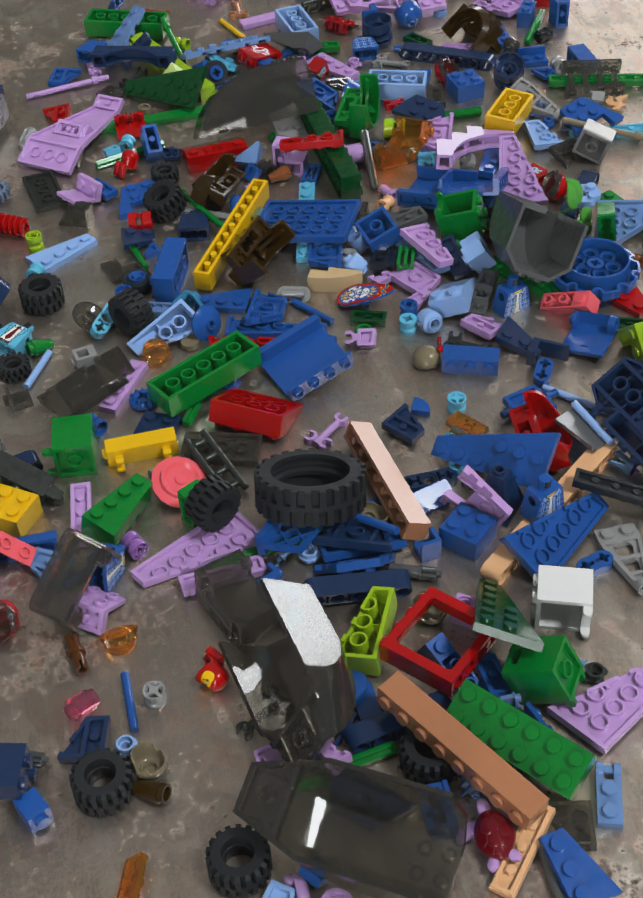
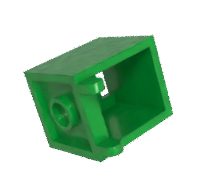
(461, 214)
(73, 446)
(544, 676)

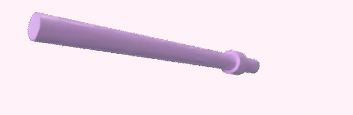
(93, 80)

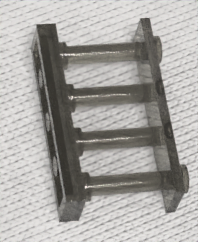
(598, 67)

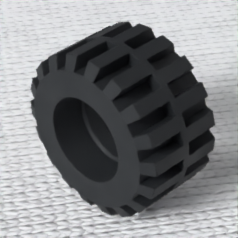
(165, 200)
(41, 294)
(130, 311)
(212, 503)
(420, 768)
(105, 798)
(238, 879)

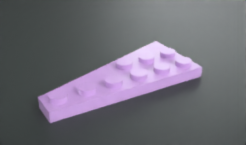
(195, 551)
(604, 710)

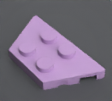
(442, 130)

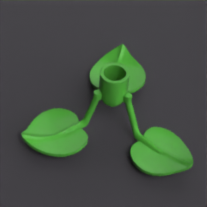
(575, 197)

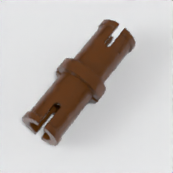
(76, 653)

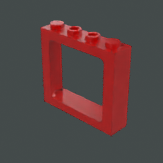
(422, 668)

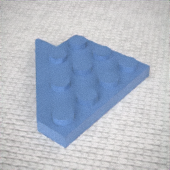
(627, 219)

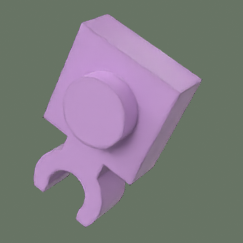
(94, 70)
(364, 338)

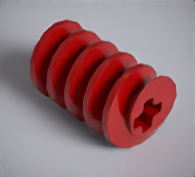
(14, 225)

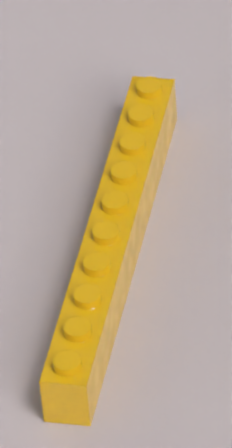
(212, 264)

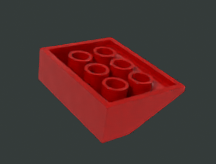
(203, 156)
(254, 412)

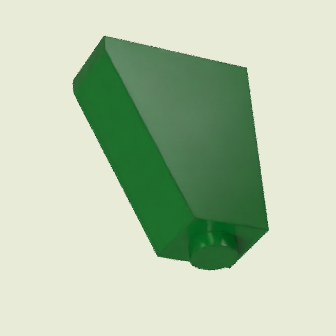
(606, 220)

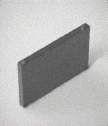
(578, 428)

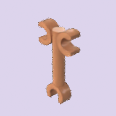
(238, 13)

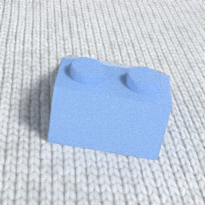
(452, 297)

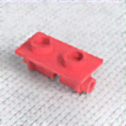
(16, 549)

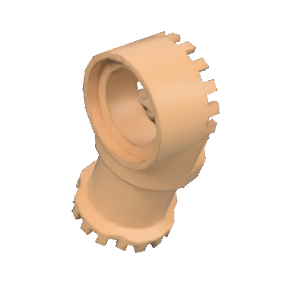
(387, 201)

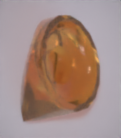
(156, 352)
(120, 640)

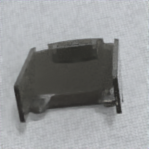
(88, 385)

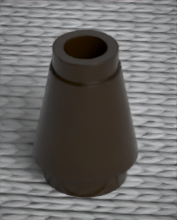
(153, 790)

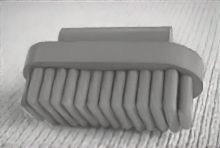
(23, 138)
(468, 161)
(299, 292)

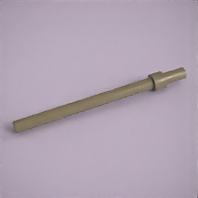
(637, 136)

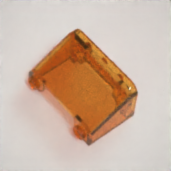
(405, 144)

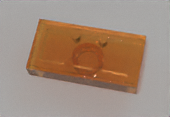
(466, 423)
(132, 876)

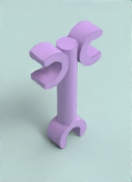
(323, 439)

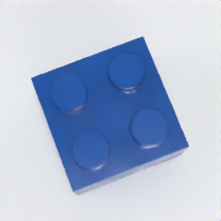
(465, 85)
(378, 229)
(468, 531)

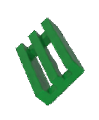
(407, 250)

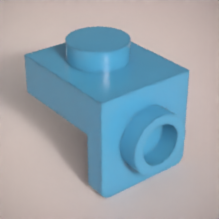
(190, 298)

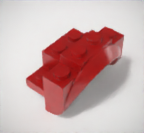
(542, 413)

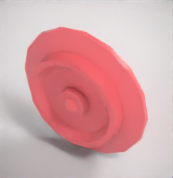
(173, 475)

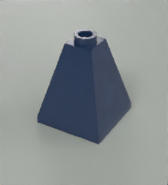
(505, 485)

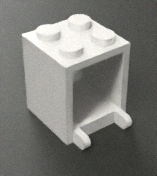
(562, 599)

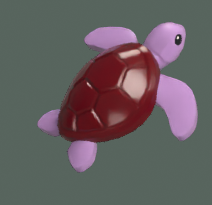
(493, 835)

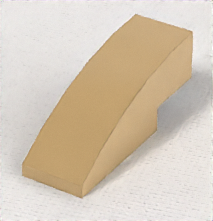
(333, 280)

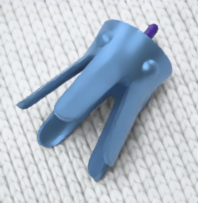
(625, 466)

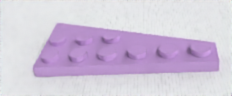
(521, 176)

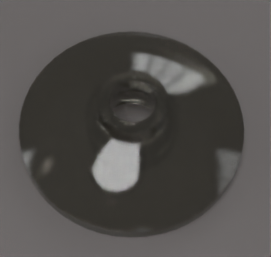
(111, 90)
(85, 315)

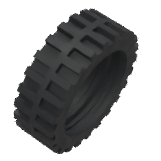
(310, 487)

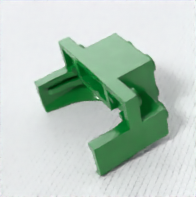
(356, 117)

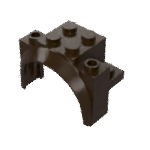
(484, 28)
(254, 249)

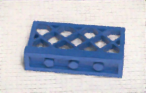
(271, 532)

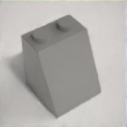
(594, 141)

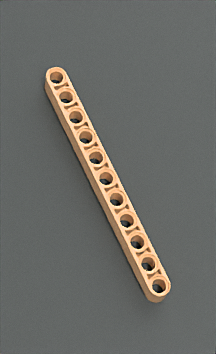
(502, 562)

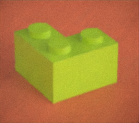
(633, 336)

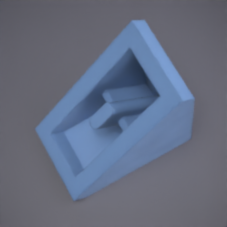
(252, 154)

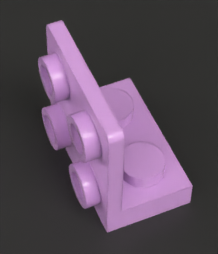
(86, 190)
(95, 608)

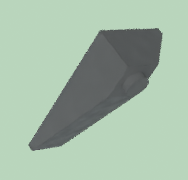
(300, 42)

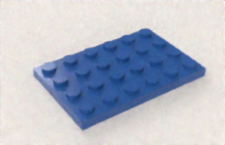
(314, 219)

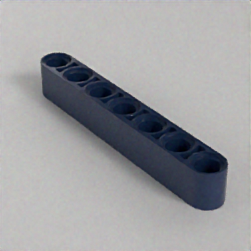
(453, 53)

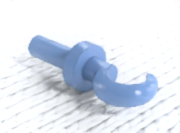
(281, 557)

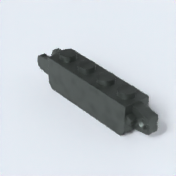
(29, 478)

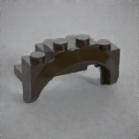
(218, 182)

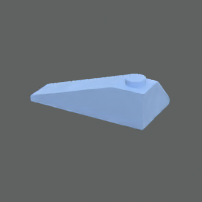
(169, 326)

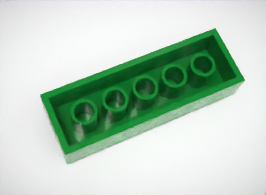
(106, 21)
(204, 373)
(522, 740)

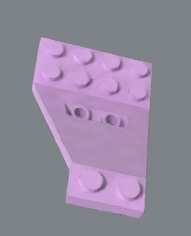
(61, 149)

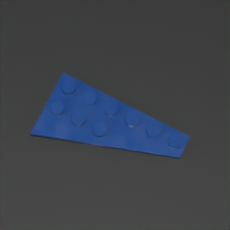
(523, 453)
(556, 535)

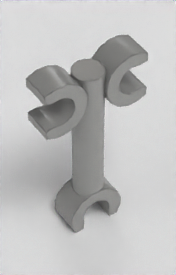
(380, 61)

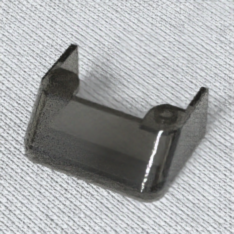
(67, 578)

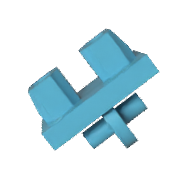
(426, 159)

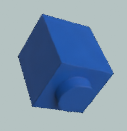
(33, 810)

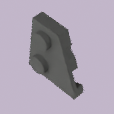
(409, 216)

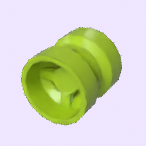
(184, 43)
(34, 241)

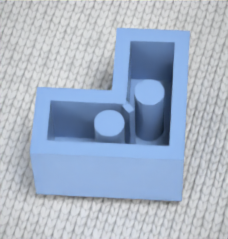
(476, 253)

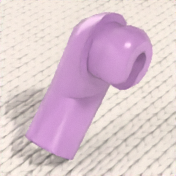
(297, 882)

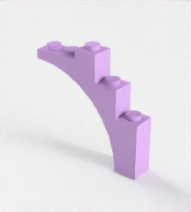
(463, 143)

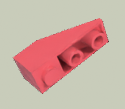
(568, 302)

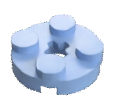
(590, 195)

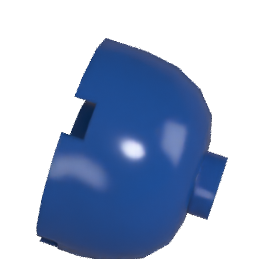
(408, 14)

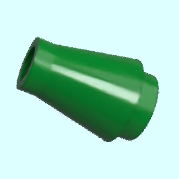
(38, 347)

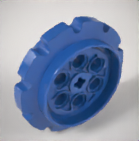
(603, 269)

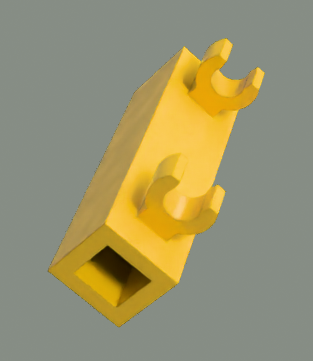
(140, 447)

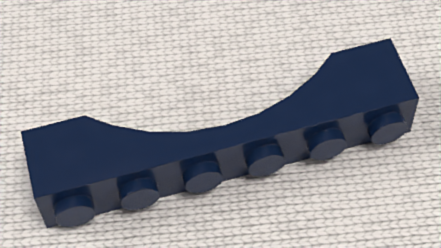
(110, 55)

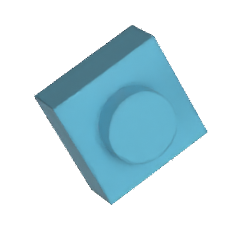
(112, 150)

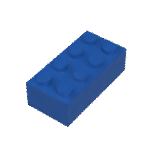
(170, 270)

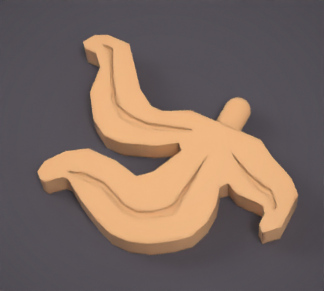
(617, 103)

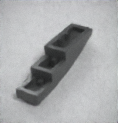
(483, 292)

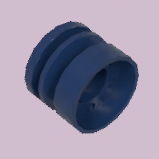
(379, 27)
(508, 69)

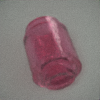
(81, 704)

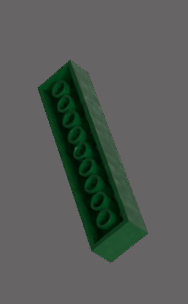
(336, 161)

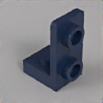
(547, 348)

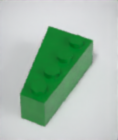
(117, 511)

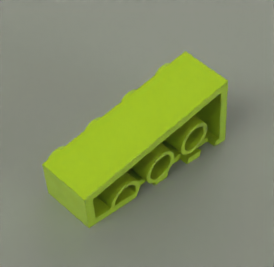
(368, 629)

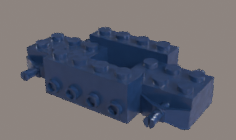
(621, 395)

